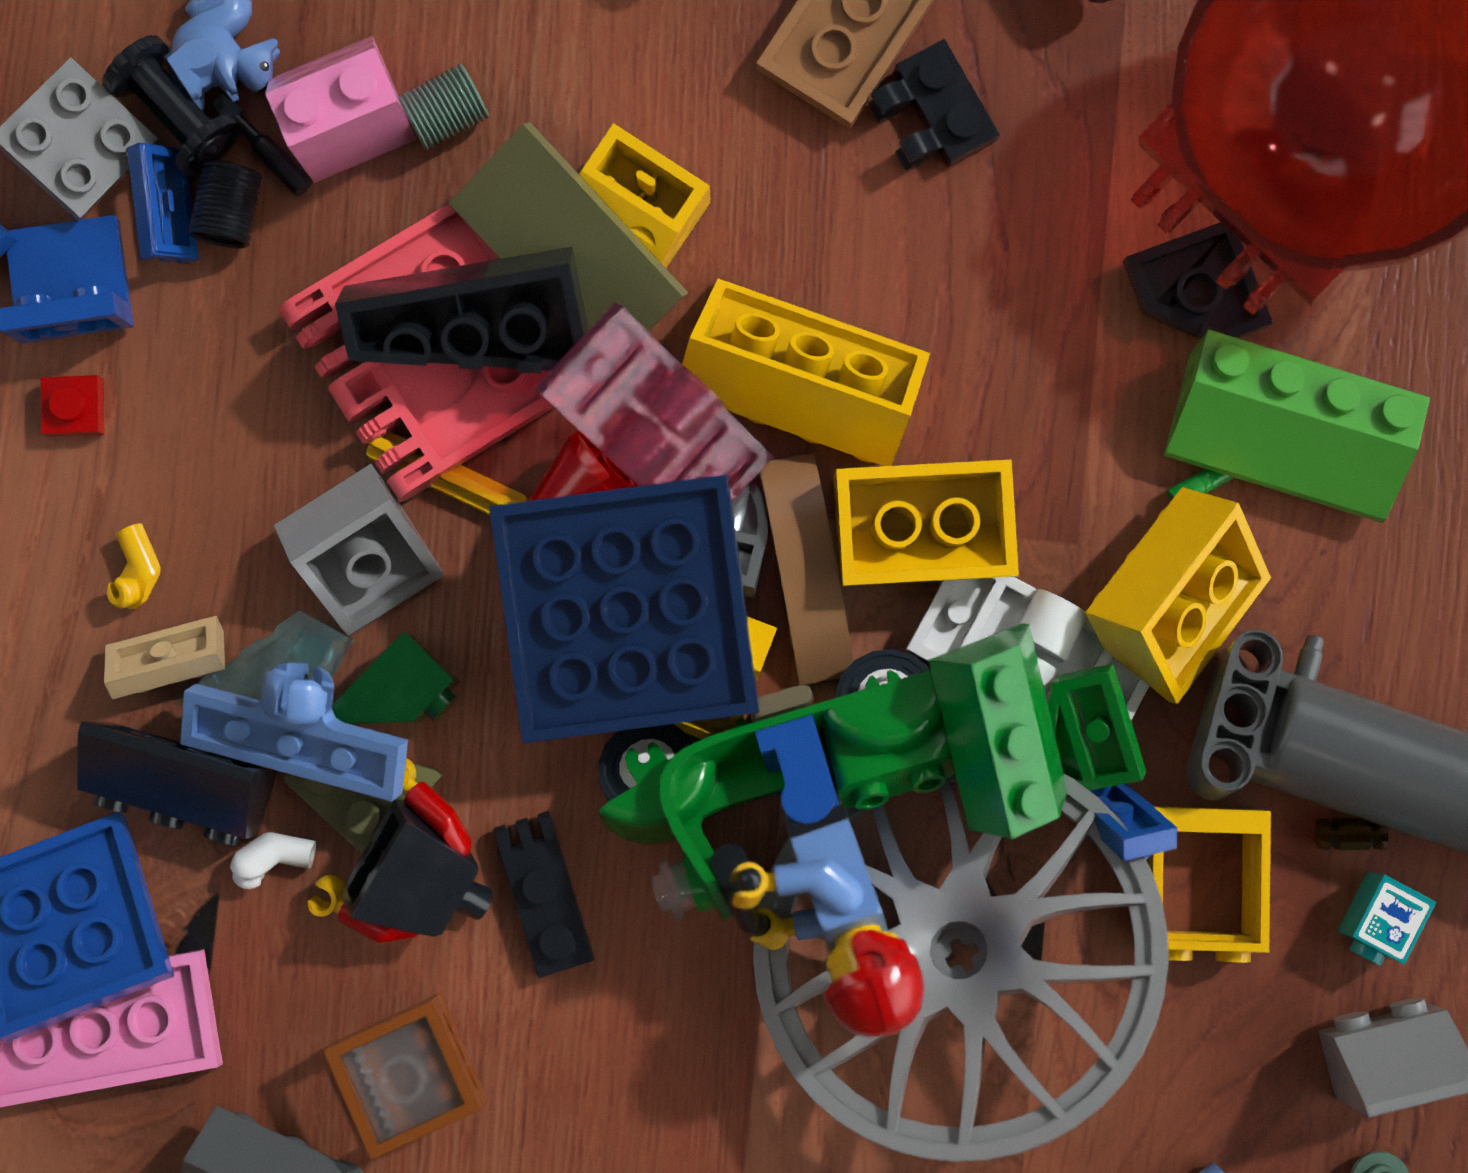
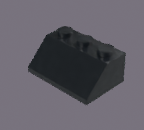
(172, 781)

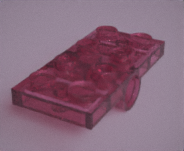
(649, 408)

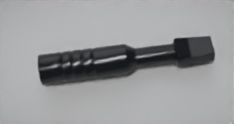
(266, 148)

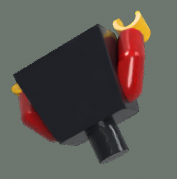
(409, 873)

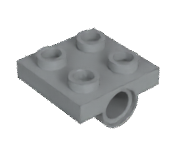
(72, 139)

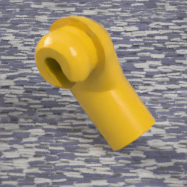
(140, 572)

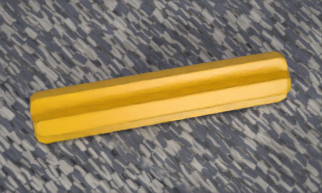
(458, 483)

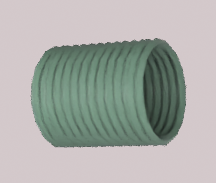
(443, 106)

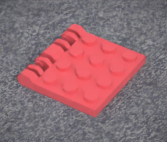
(444, 407)

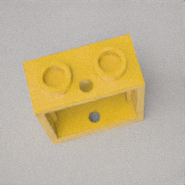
(1255, 912)

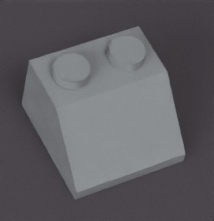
(358, 550)
(1395, 1057)

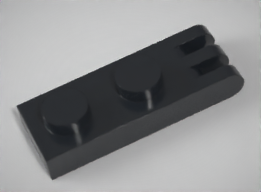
(545, 897)

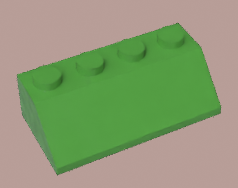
(1296, 426)

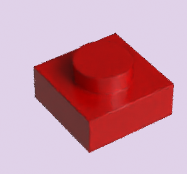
(72, 405)

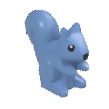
(208, 56)

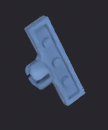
(295, 733)

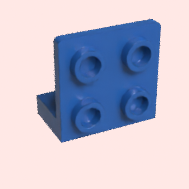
(67, 281)

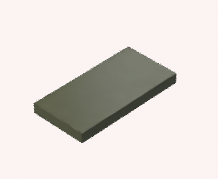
(536, 203)

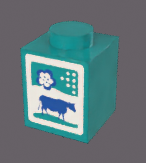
(1385, 919)

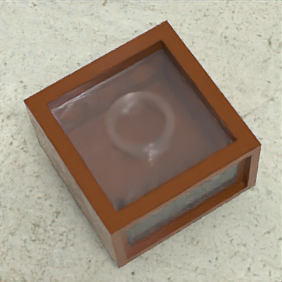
(405, 1076)

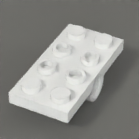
(1060, 630)

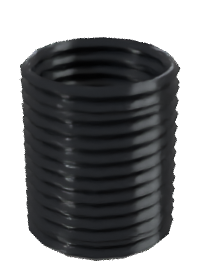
(225, 204)

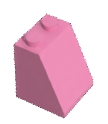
(339, 110)

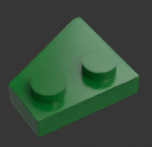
(1094, 729)

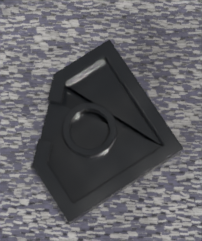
(1180, 285)

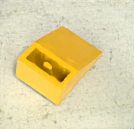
(646, 191)

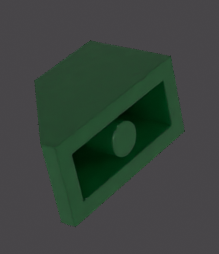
(399, 687)

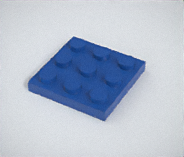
(75, 927)

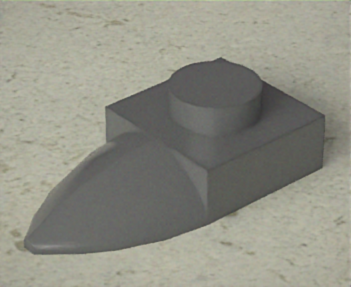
(752, 534)

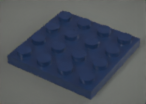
(624, 608)

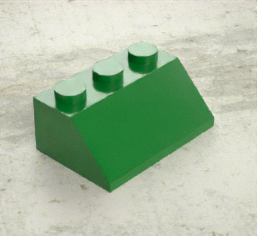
(1000, 733)

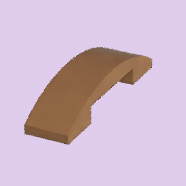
(807, 568)

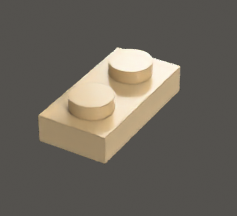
(164, 657)

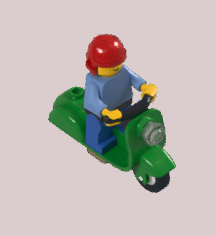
(876, 742)

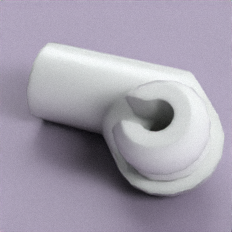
(265, 852)

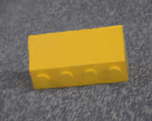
(806, 372)

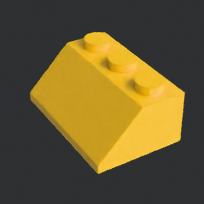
(926, 522)
(1180, 592)

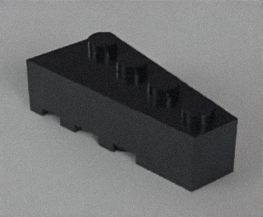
(473, 315)

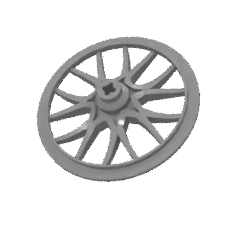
(997, 925)

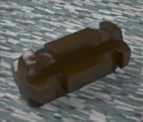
(1350, 834)

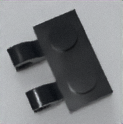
(944, 102)

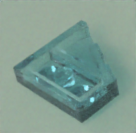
(294, 640)

